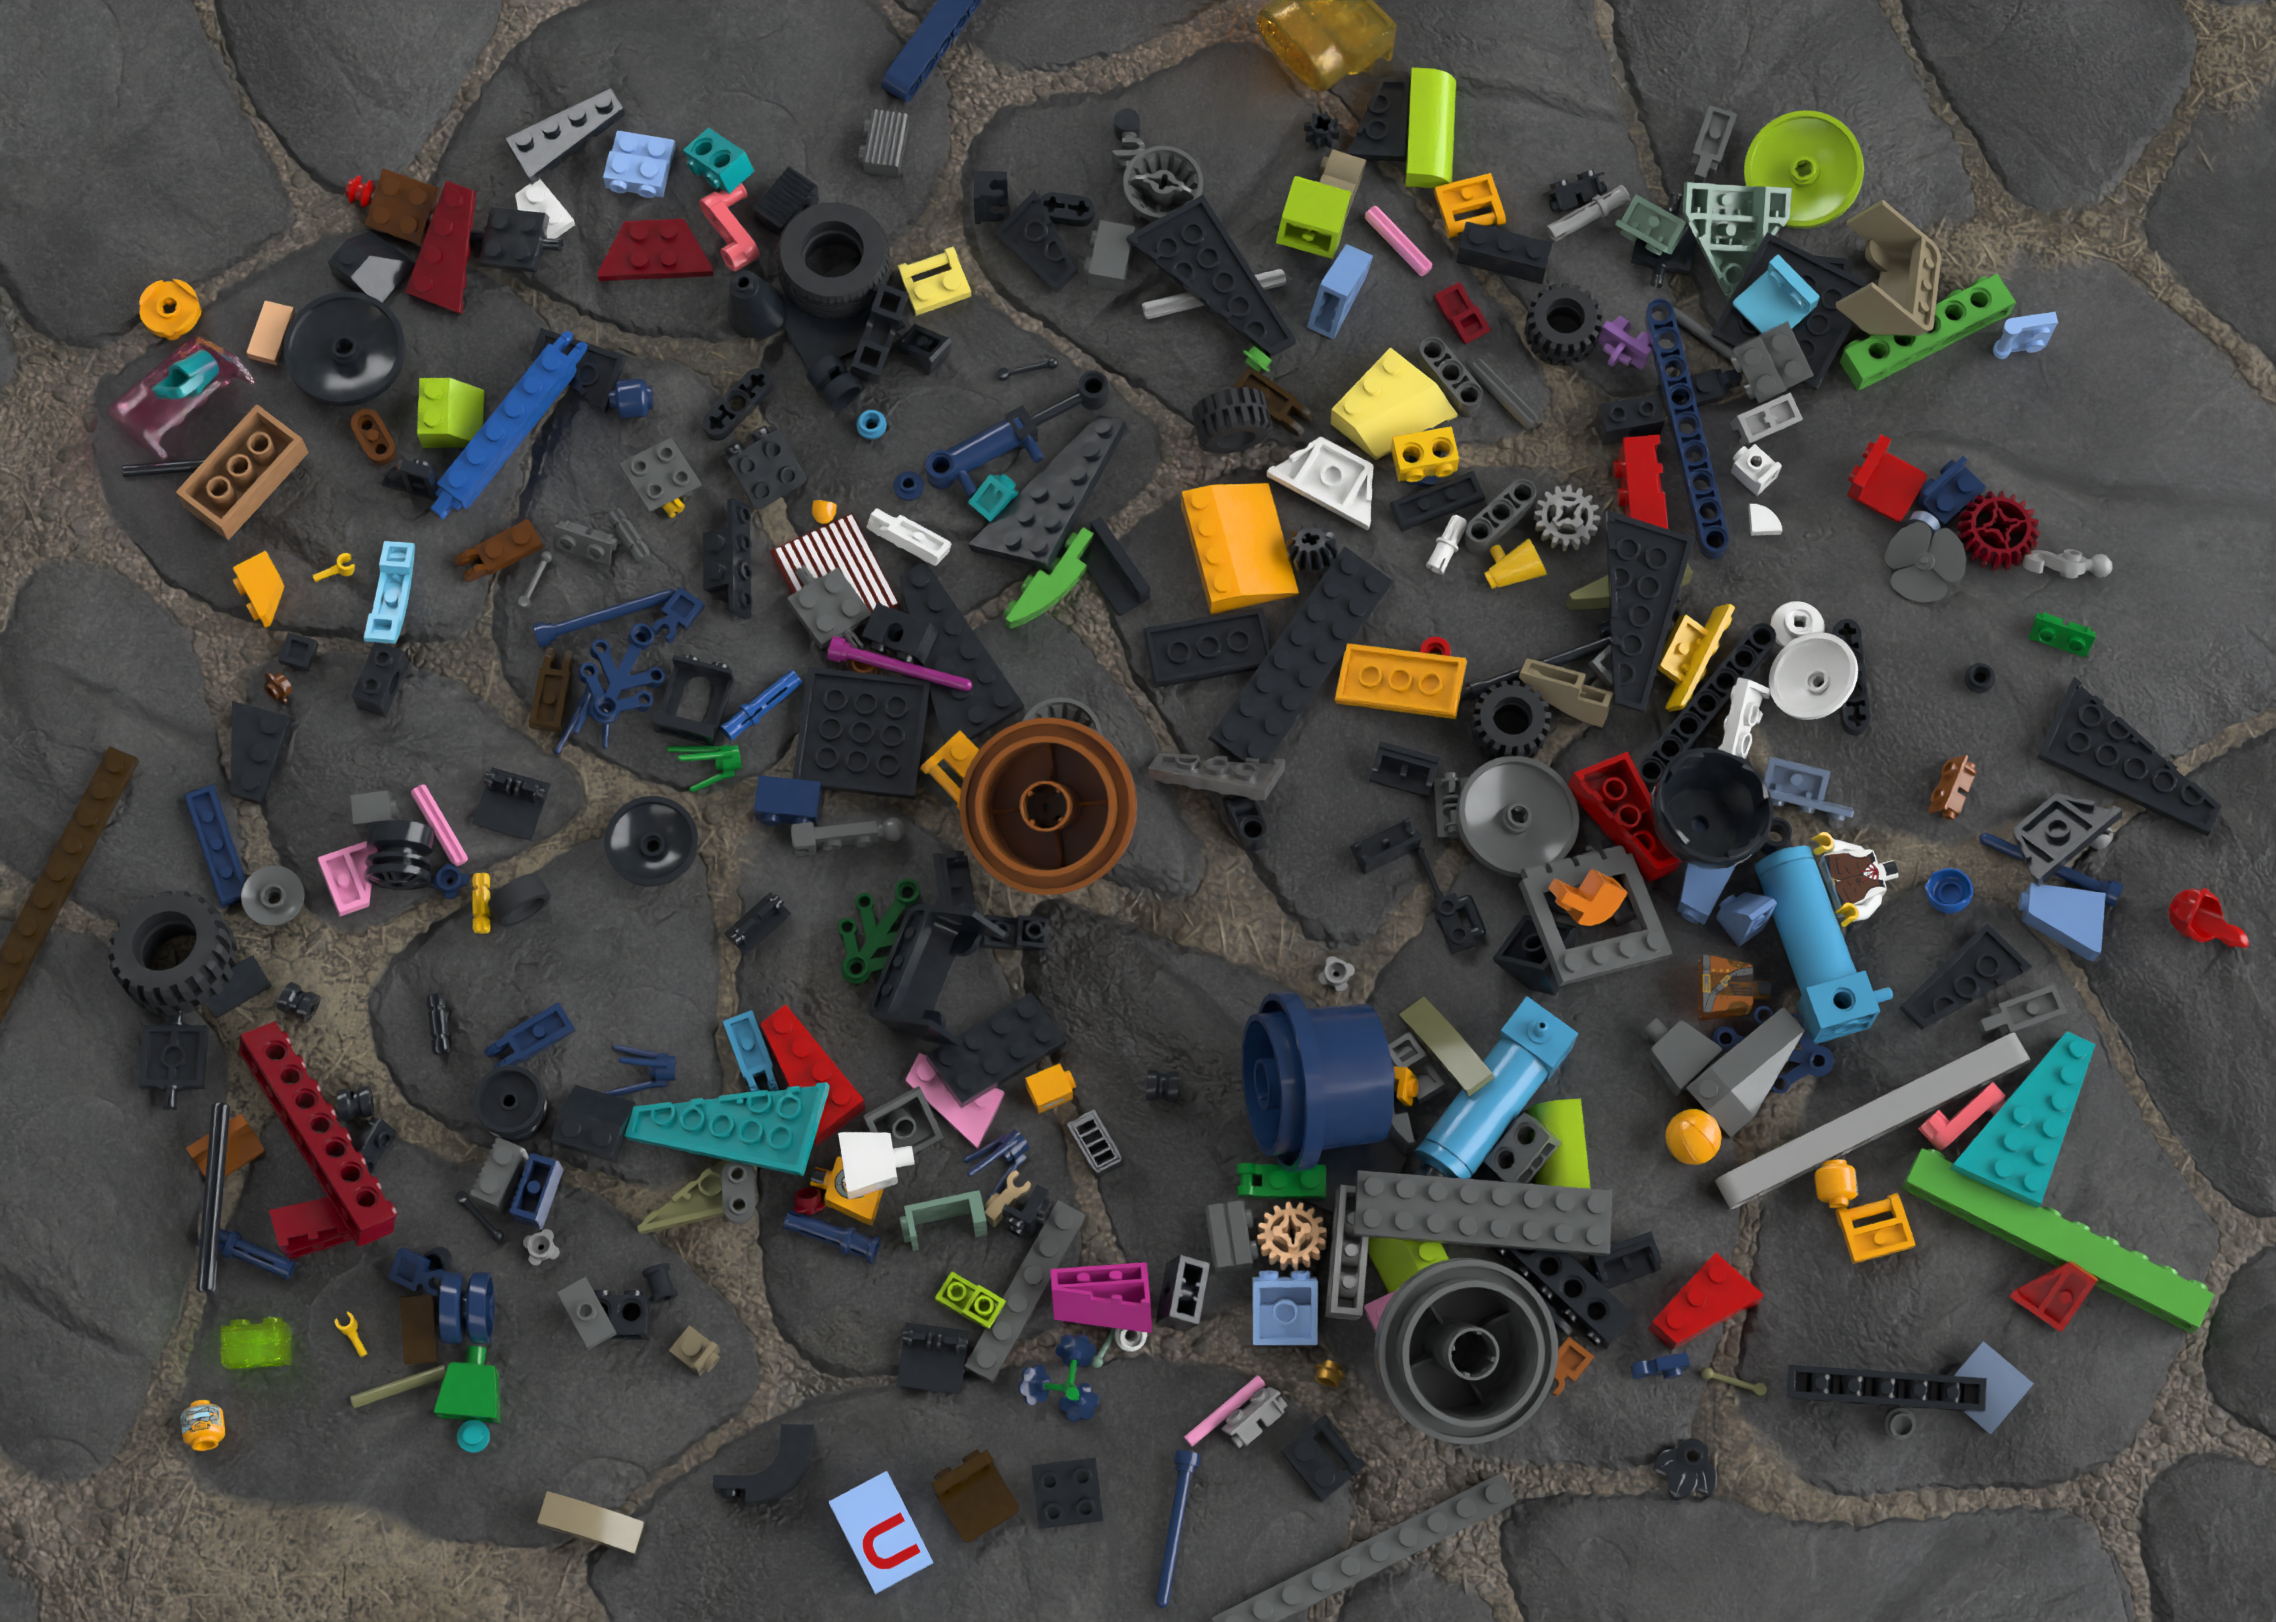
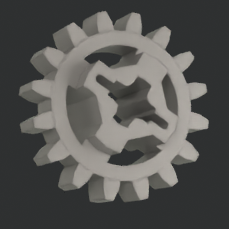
(1566, 530)

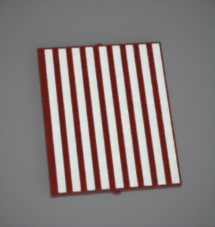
(832, 547)

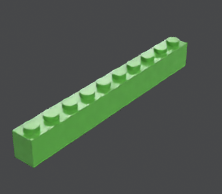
(2060, 1241)

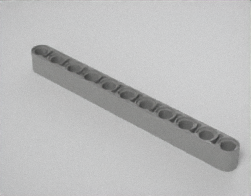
(1872, 1120)

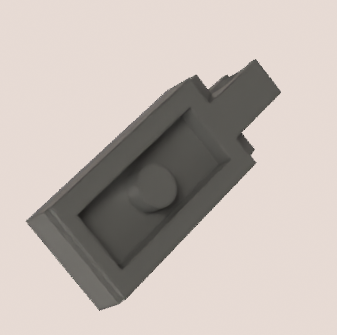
(1711, 142)
(2024, 1012)

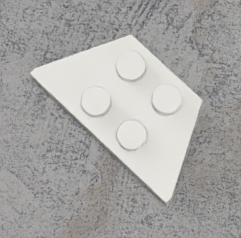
(1330, 479)

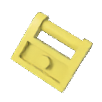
(937, 289)

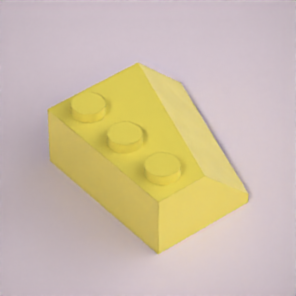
(1388, 403)

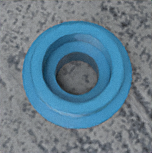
(868, 417)

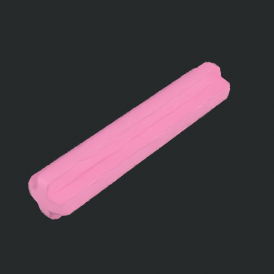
(1398, 241)
(439, 825)

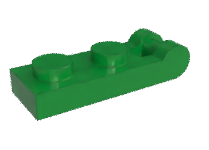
(1281, 1184)

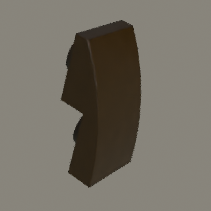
(418, 1329)

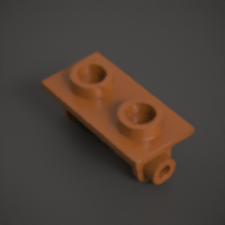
(1957, 775)

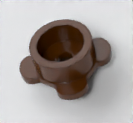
(277, 687)

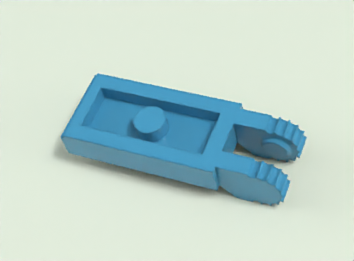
(750, 1049)

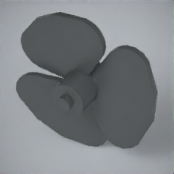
(1916, 564)

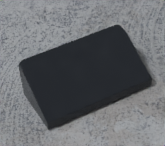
(244, 984)

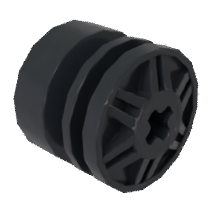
(399, 855)

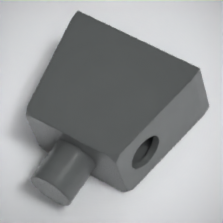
(1680, 1053)

